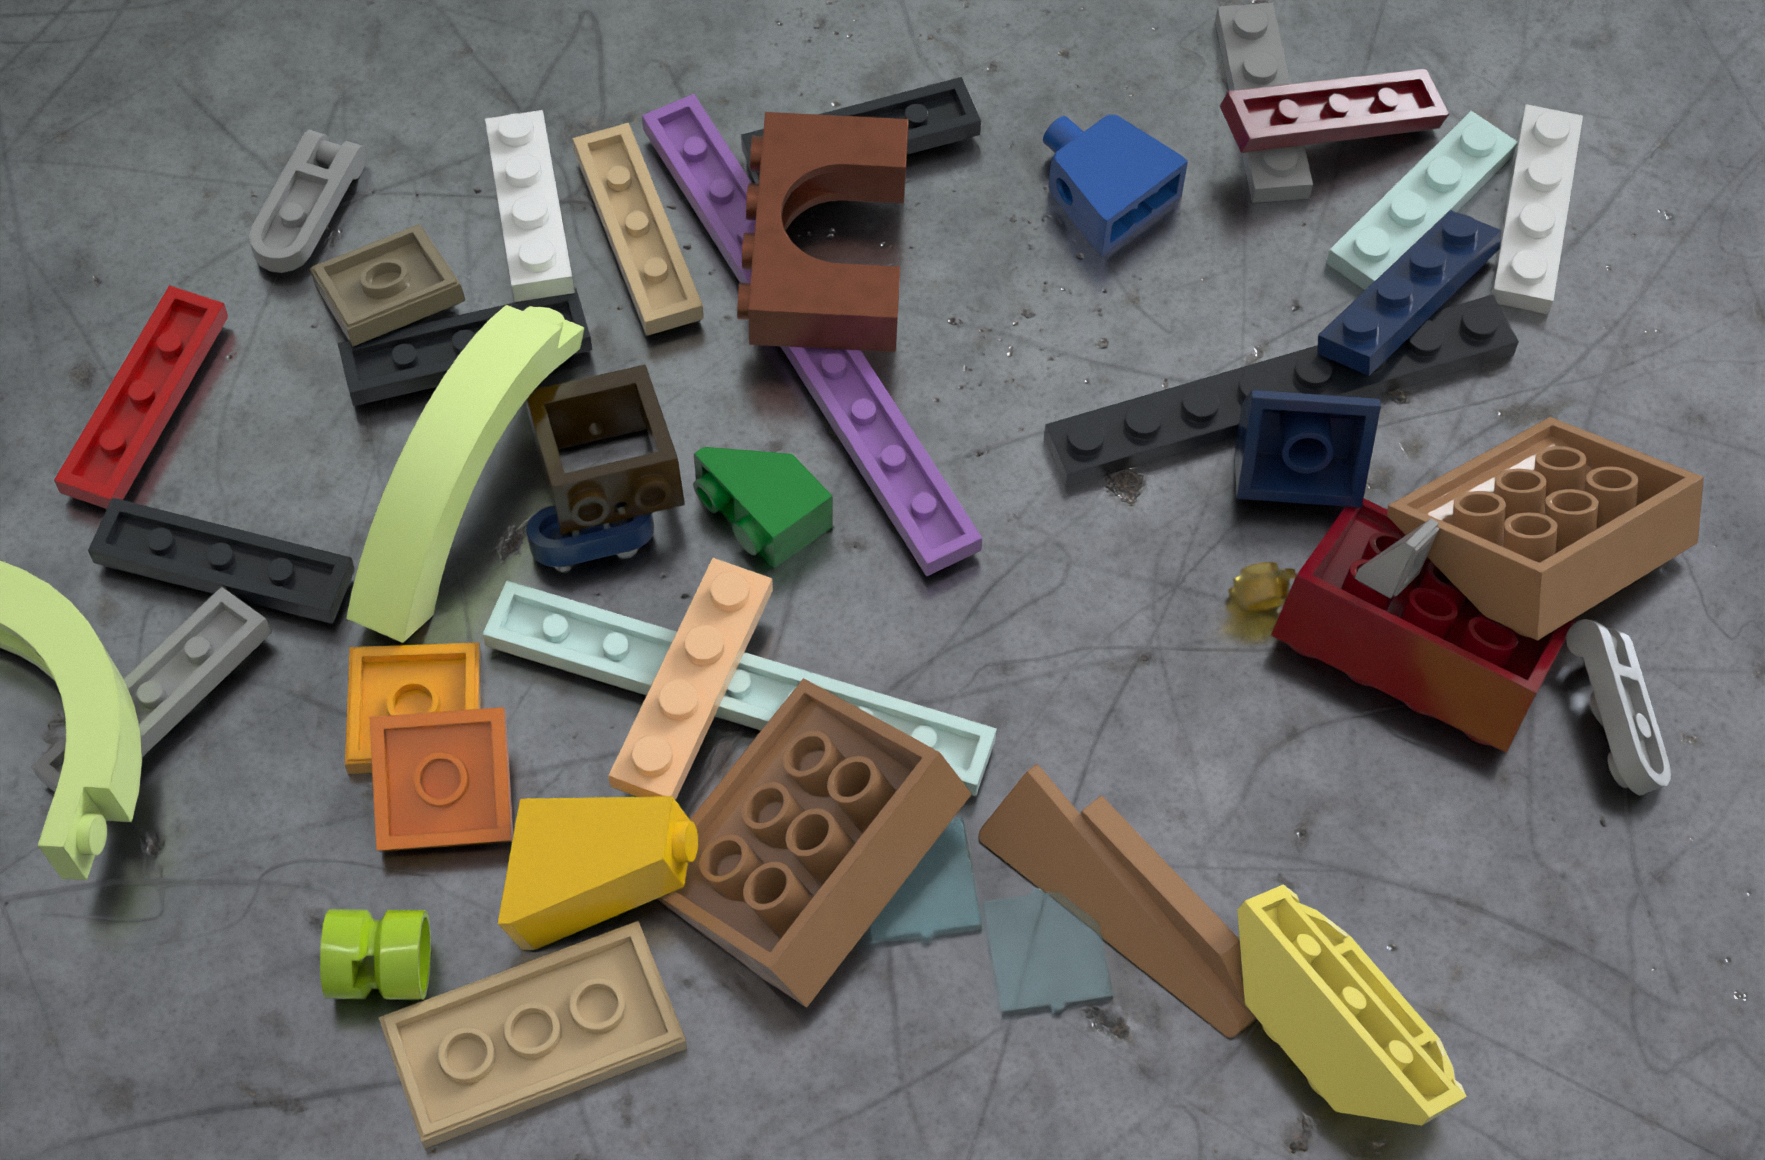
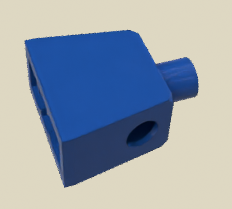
(1111, 177)

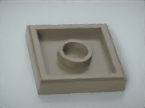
(387, 284)

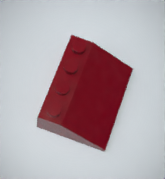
(1418, 645)

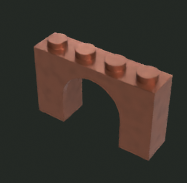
(790, 293)

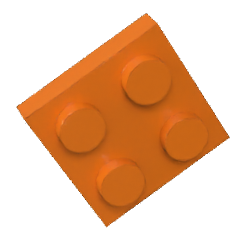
(441, 779)

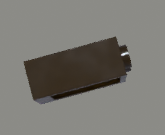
(599, 410)

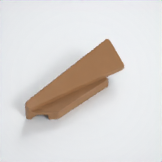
(1128, 890)

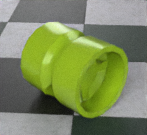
(375, 954)

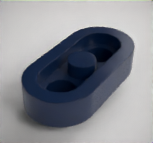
(561, 550)

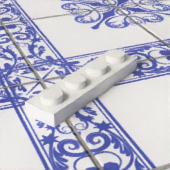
(529, 206)
(1536, 209)

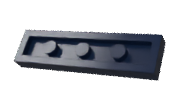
(1409, 292)

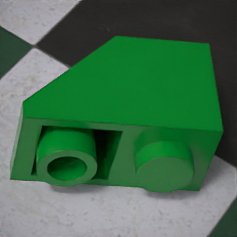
(766, 497)

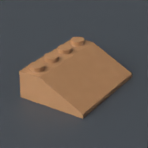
(1553, 523)
(813, 838)

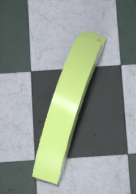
(443, 461)
(102, 726)

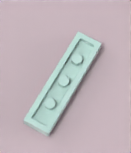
(1434, 186)

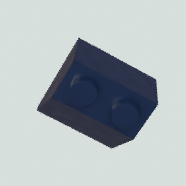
(1305, 447)

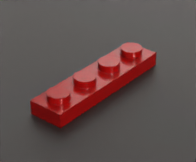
(141, 398)

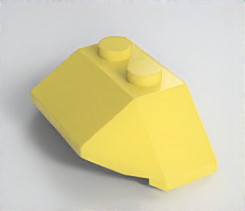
(1340, 1015)

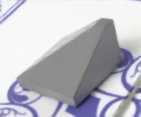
(1400, 562)

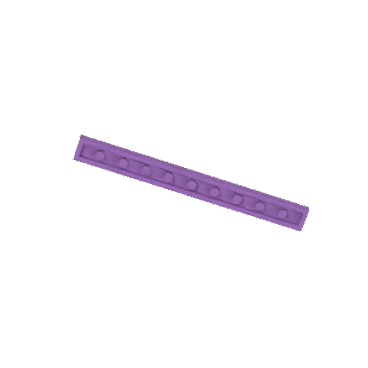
(837, 379)

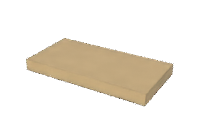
(532, 1034)

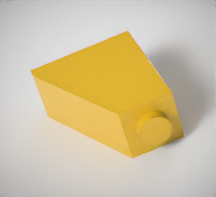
(590, 862)

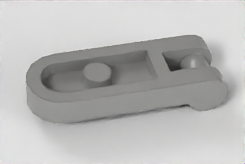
(304, 201)
(1622, 706)

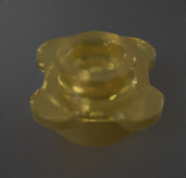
(1262, 586)

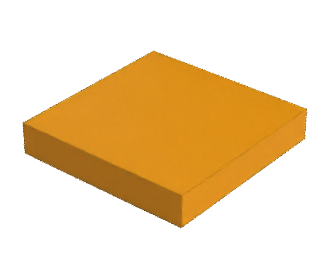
(406, 682)

